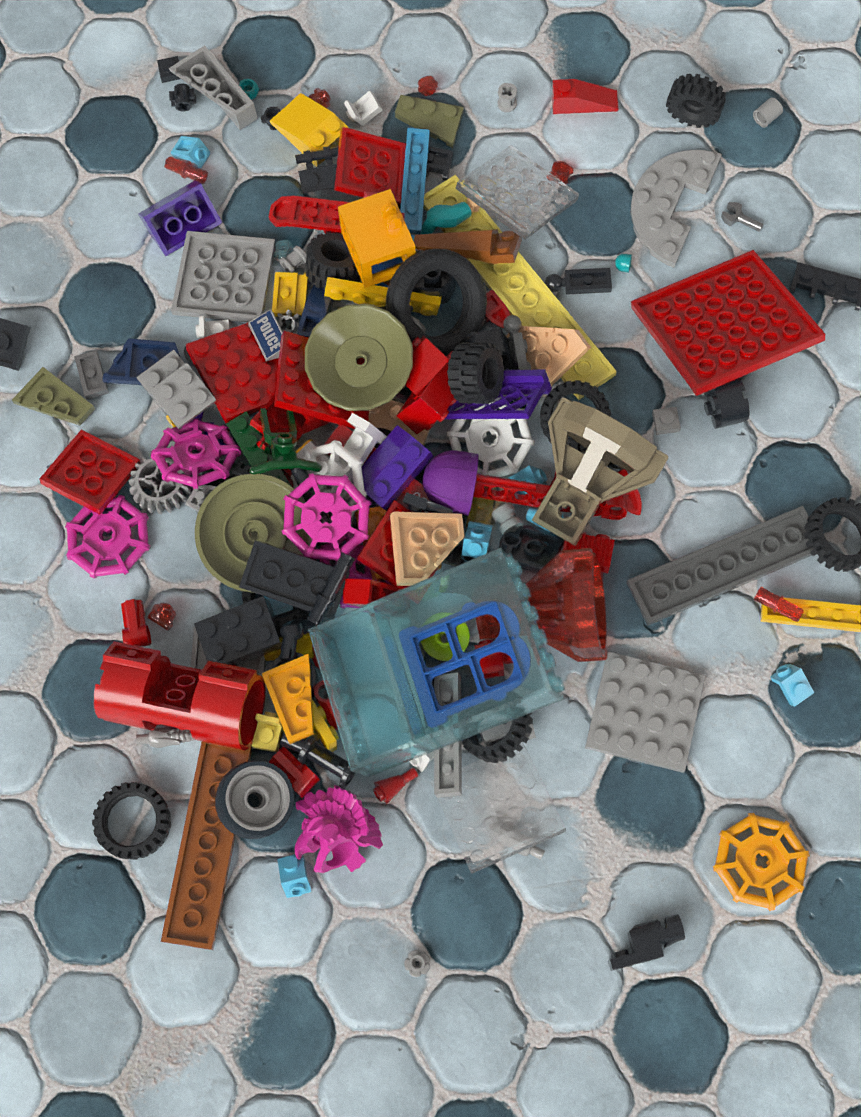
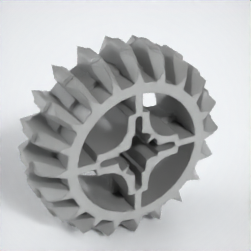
(143, 479)

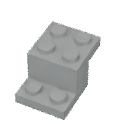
(176, 389)

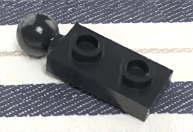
(581, 281)

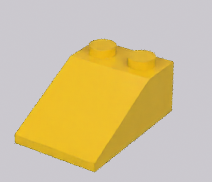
(308, 125)

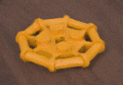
(757, 875)

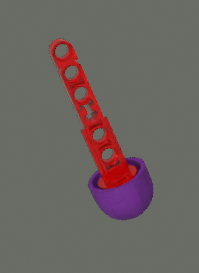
(454, 481)

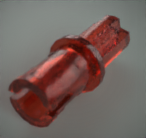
(186, 170)
(778, 604)

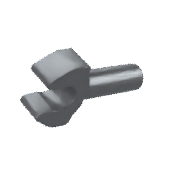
(739, 217)

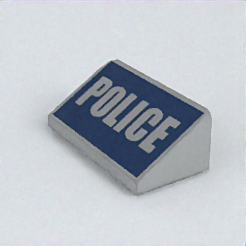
(267, 334)

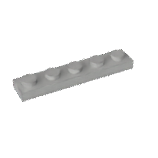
(448, 759)

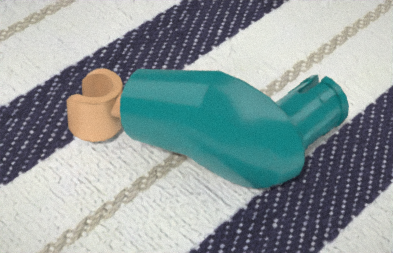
(448, 216)

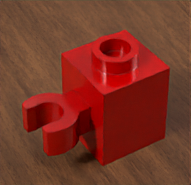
(493, 664)

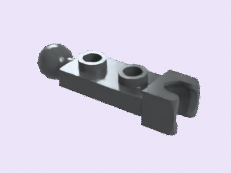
(517, 344)

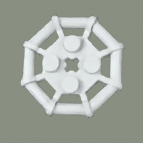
(502, 444)
(335, 468)

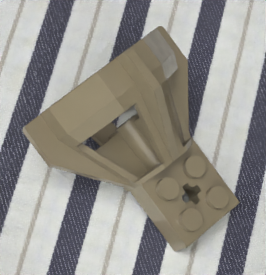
(585, 478)

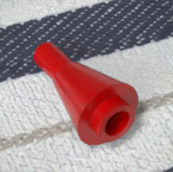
(388, 788)

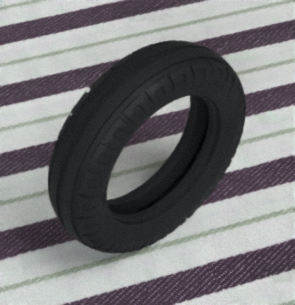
(462, 271)

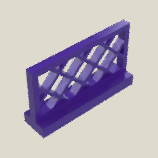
(515, 385)

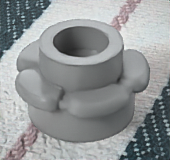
(414, 970)

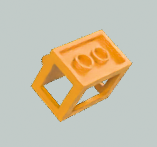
(375, 234)

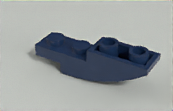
(314, 311)

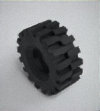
(696, 100)

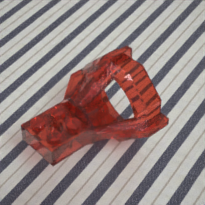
(575, 598)

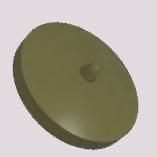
(238, 514)

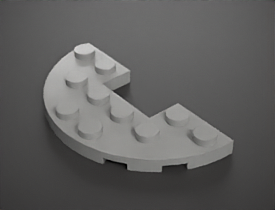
(659, 194)

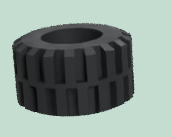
(329, 258)
(475, 373)

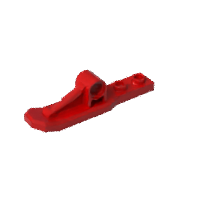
(307, 213)

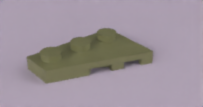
(438, 117)
(54, 398)

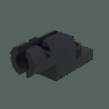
(647, 942)

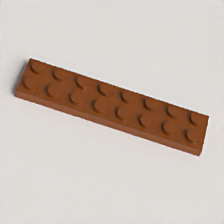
(202, 855)

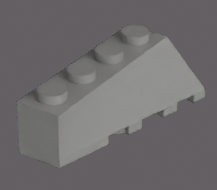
(211, 79)

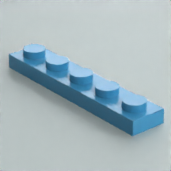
(414, 178)

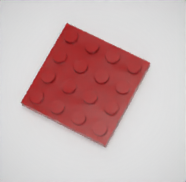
(234, 371)
(294, 387)

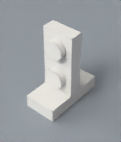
(362, 439)

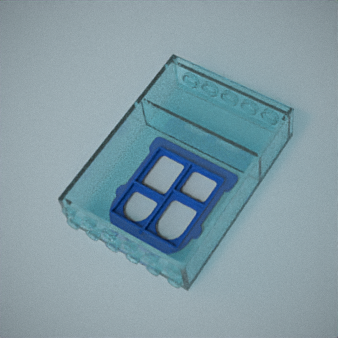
(386, 690)

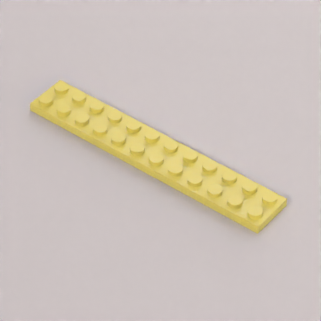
(523, 289)

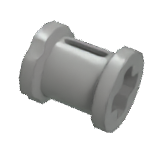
(507, 97)
(293, 260)

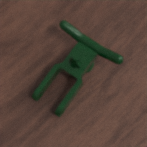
(282, 448)

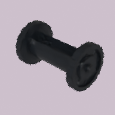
(326, 759)

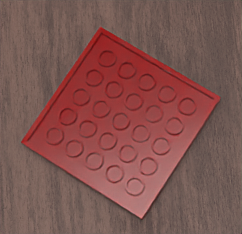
(726, 322)

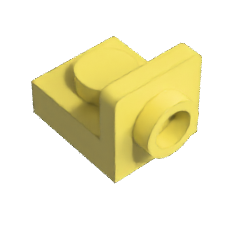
(268, 732)

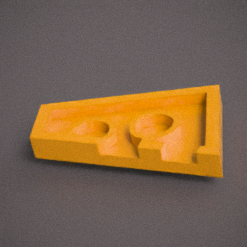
(292, 697)

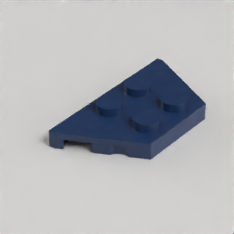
(135, 359)

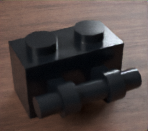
(319, 177)

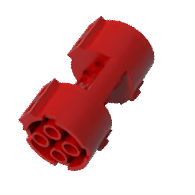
(148, 690)

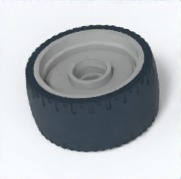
(274, 797)

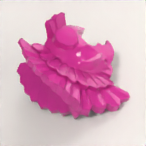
(337, 825)

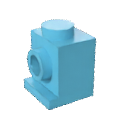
(477, 539)

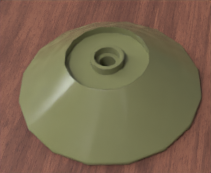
(355, 334)

